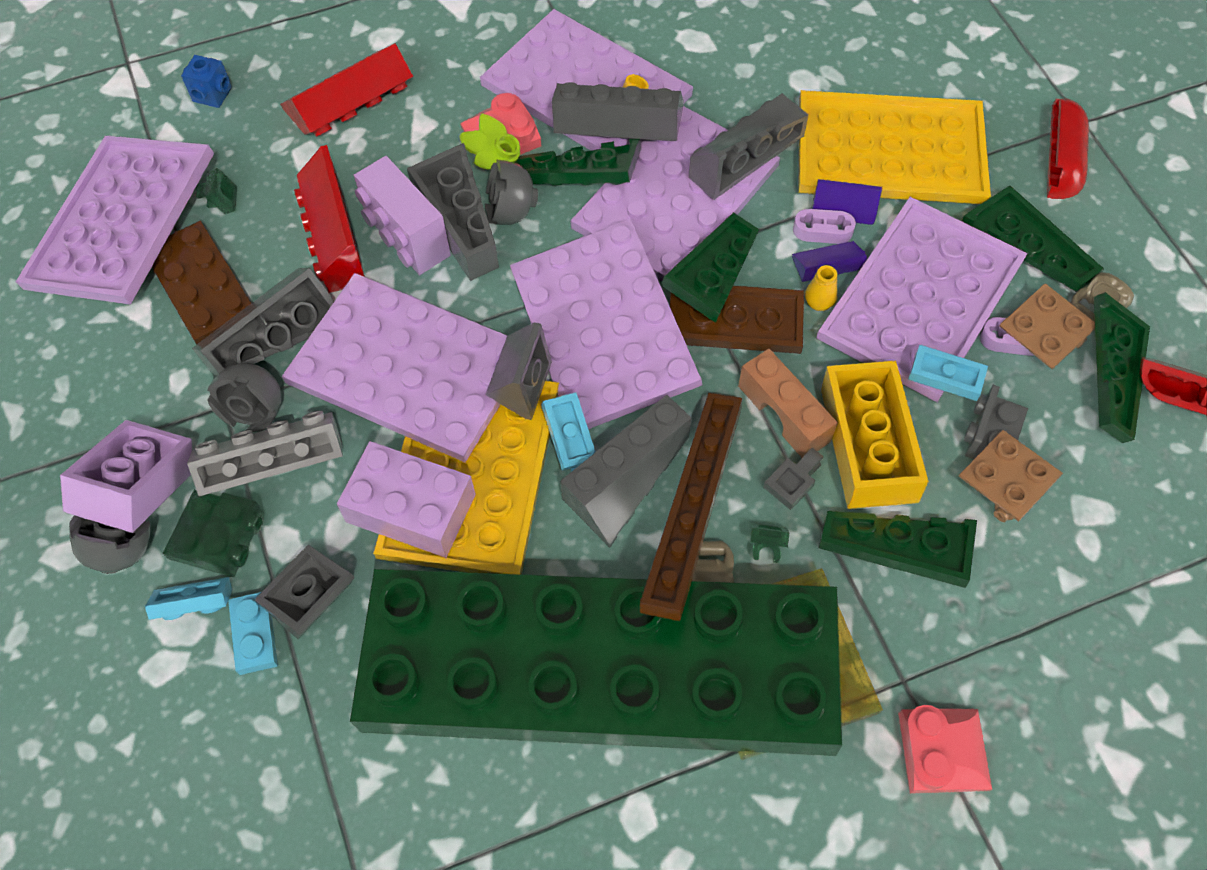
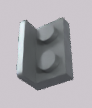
(994, 416)

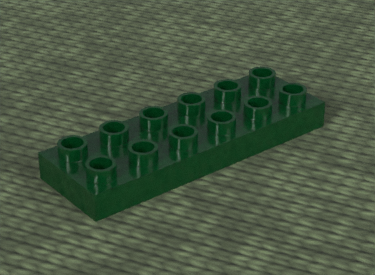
(588, 668)

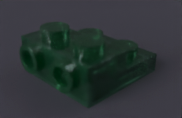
(215, 532)

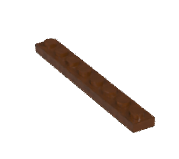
(691, 509)

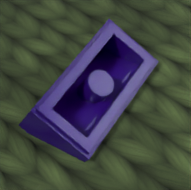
(856, 199)
(843, 257)

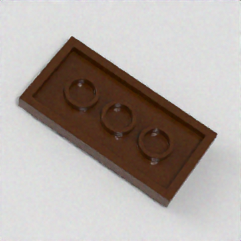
(198, 281)
(748, 321)

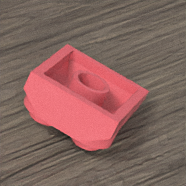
(514, 116)
(944, 750)

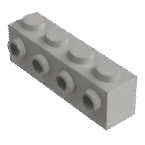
(264, 453)

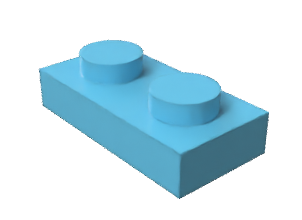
(948, 372)
(568, 430)
(177, 600)
(251, 635)

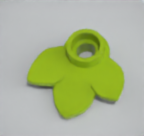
(489, 143)

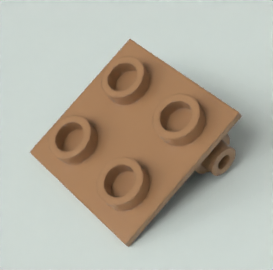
(1048, 326)
(1010, 476)

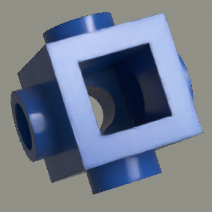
(206, 81)

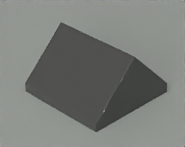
(521, 371)
(304, 590)

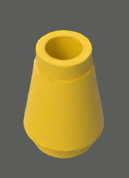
(822, 290)

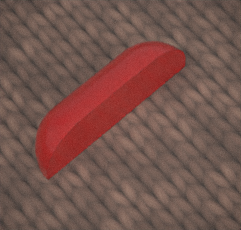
(1067, 149)
(1175, 384)

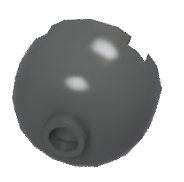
(510, 193)
(245, 396)
(105, 546)

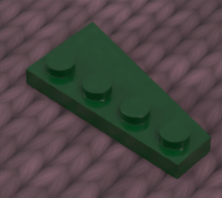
(575, 166)
(1021, 225)
(712, 267)
(1119, 352)
(918, 547)

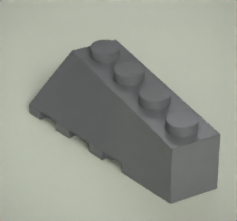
(617, 111)
(747, 146)
(452, 190)
(269, 324)
(625, 469)

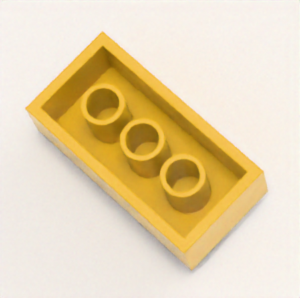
(873, 435)

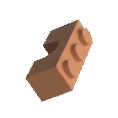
(803, 418)

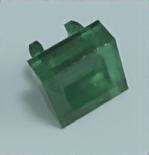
(219, 191)
(770, 537)

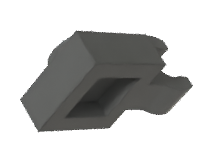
(794, 480)

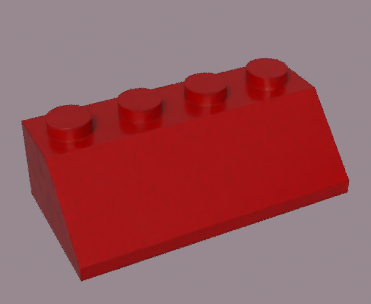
(347, 90)
(328, 222)

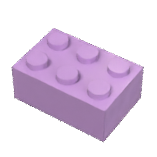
(402, 215)
(126, 475)
(407, 499)

